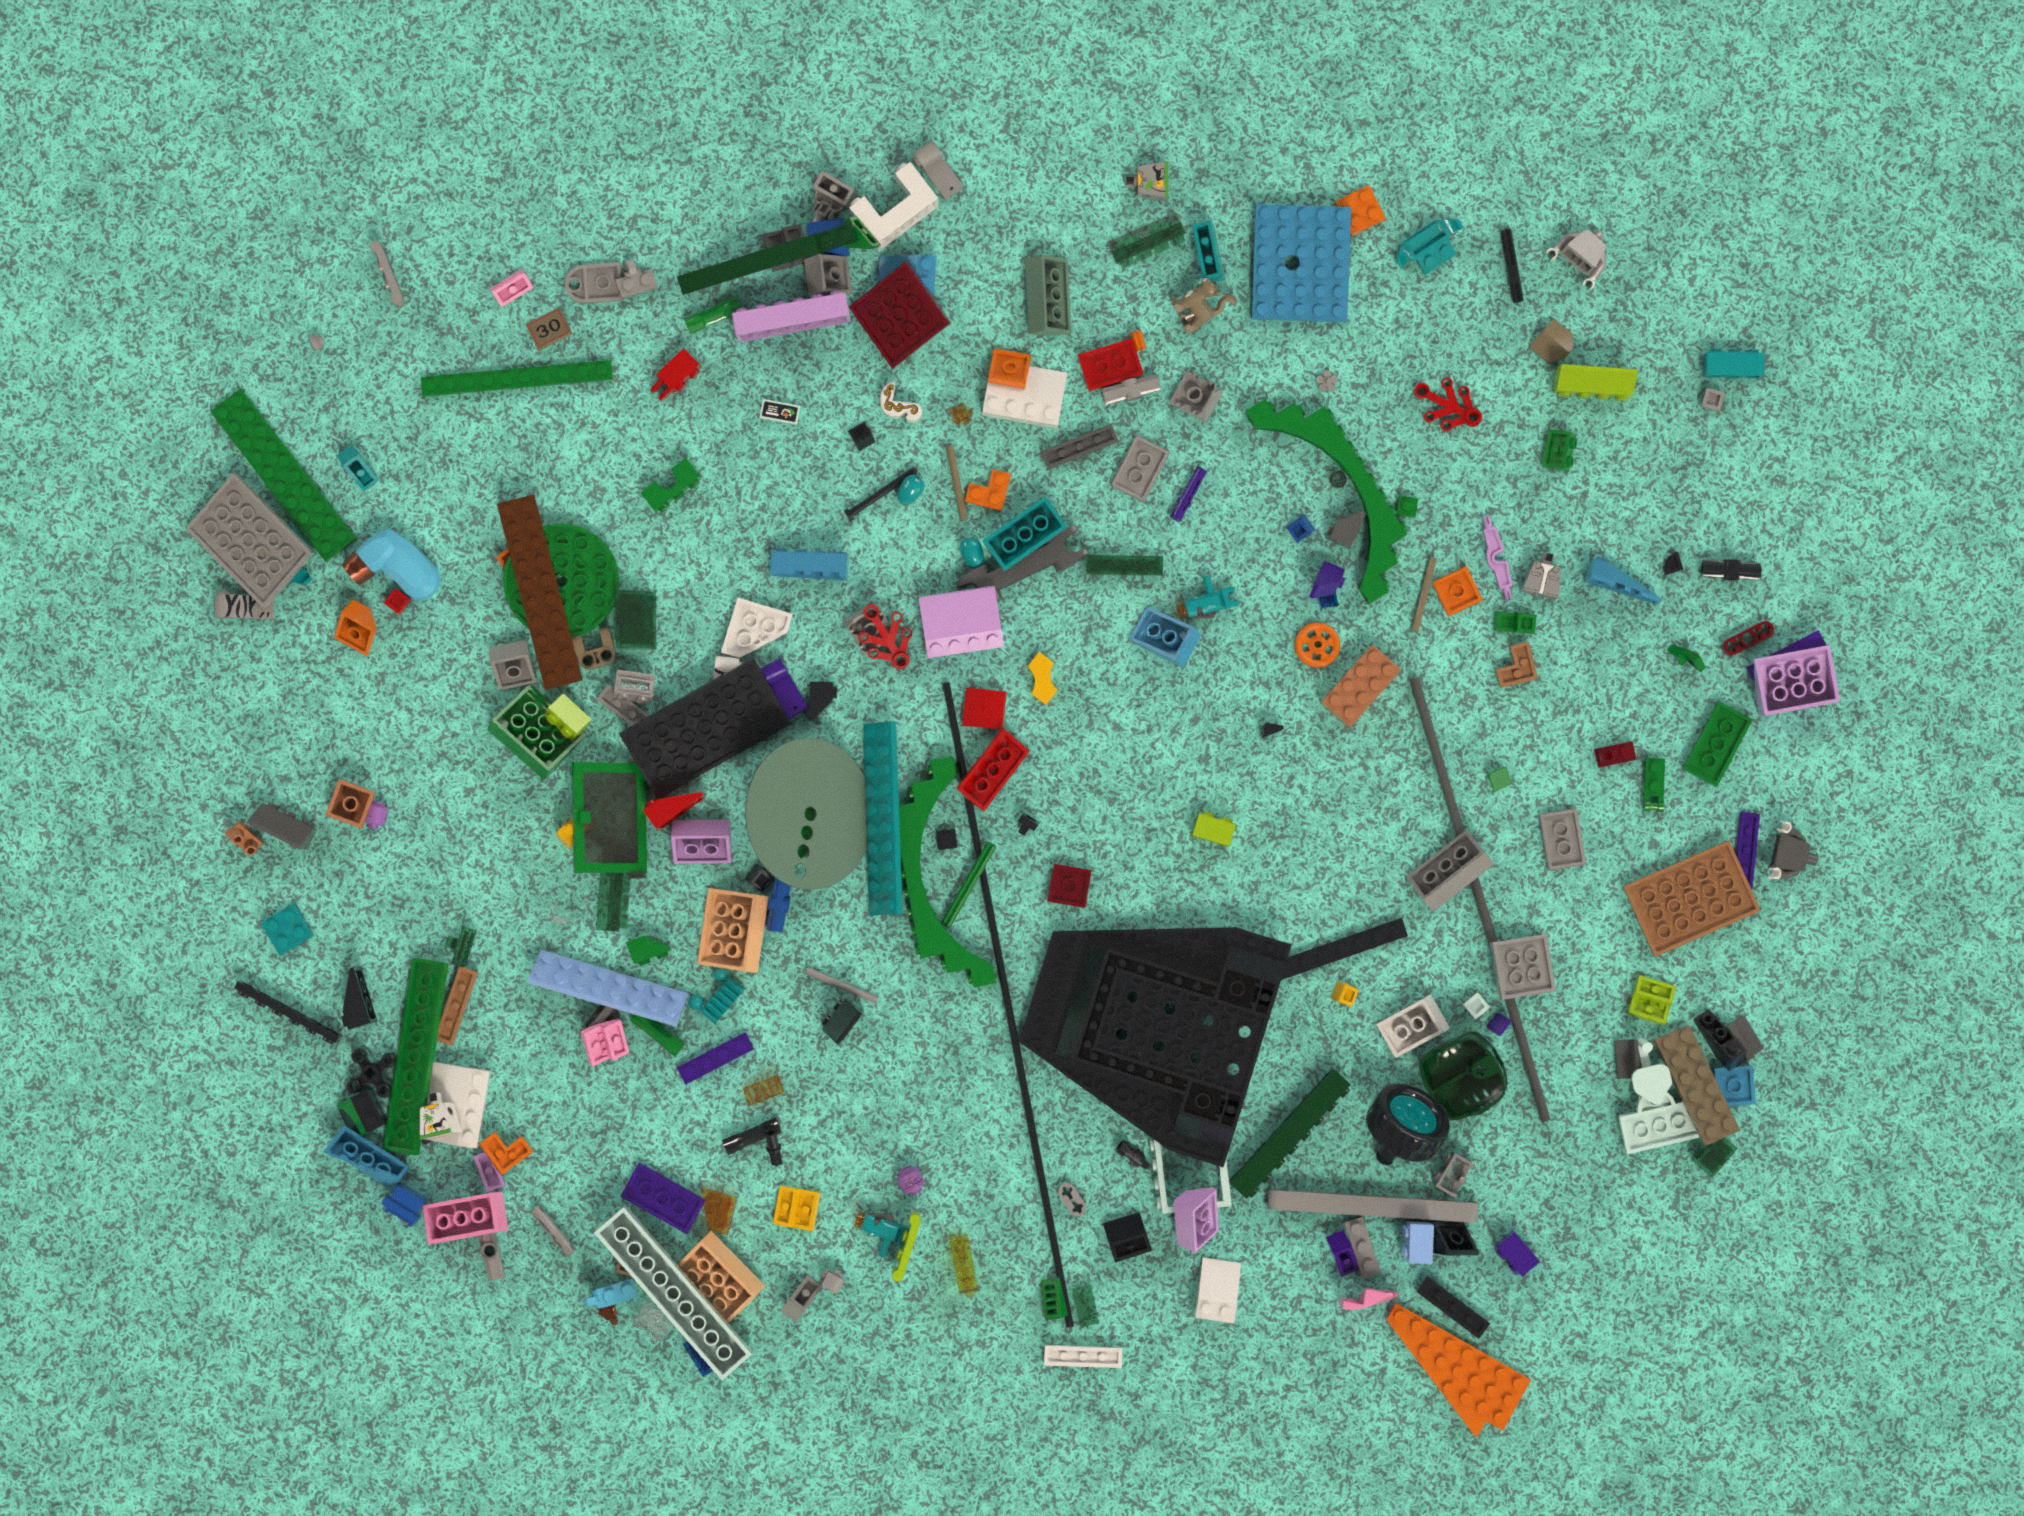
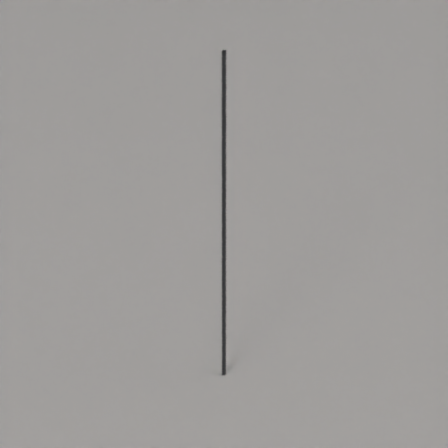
(1009, 1010)

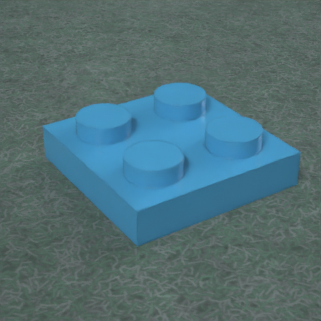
(1736, 1084)

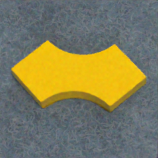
(1041, 669)

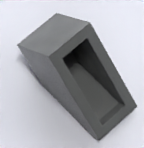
(1345, 529)

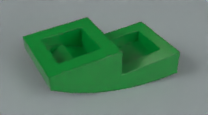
(1515, 622)

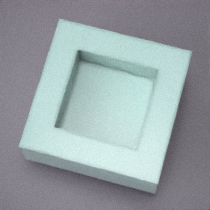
(1476, 1005)

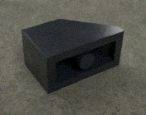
(820, 698)

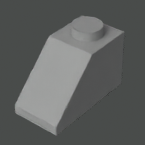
(801, 1298)

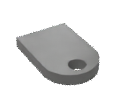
(596, 283)

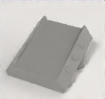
(1196, 396)
(858, 622)

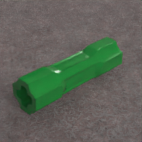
(710, 316)
(659, 1033)

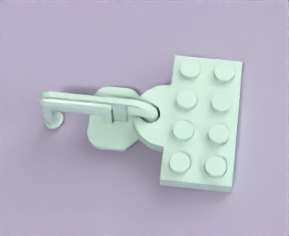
(1656, 1122)

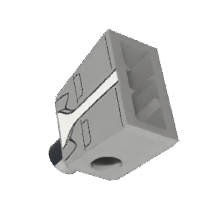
(1543, 578)

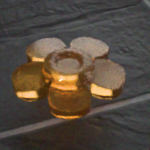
(961, 414)

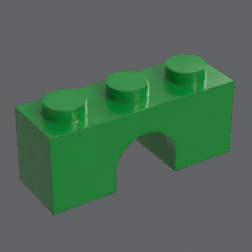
(685, 478)

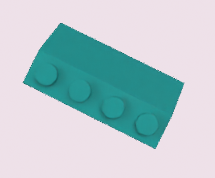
(1024, 534)

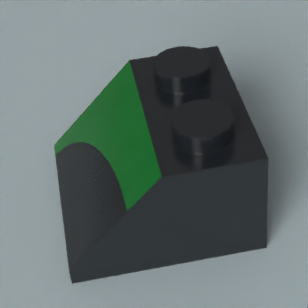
(362, 1113)

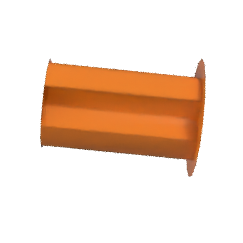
(1138, 340)

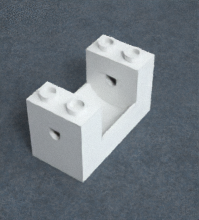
(916, 206)

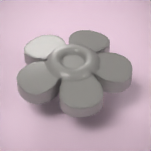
(1326, 381)

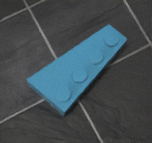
(809, 565)

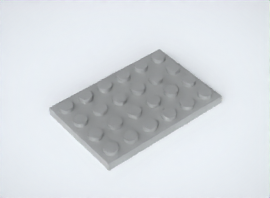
(249, 540)

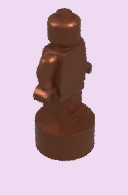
(609, 1314)

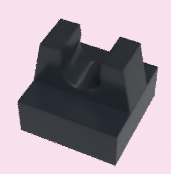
(1028, 822)

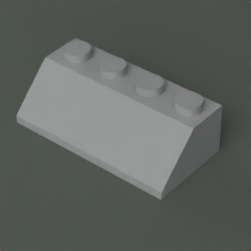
(1450, 870)

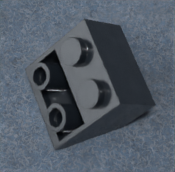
(1127, 1237)

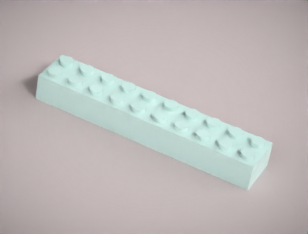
(673, 1292)

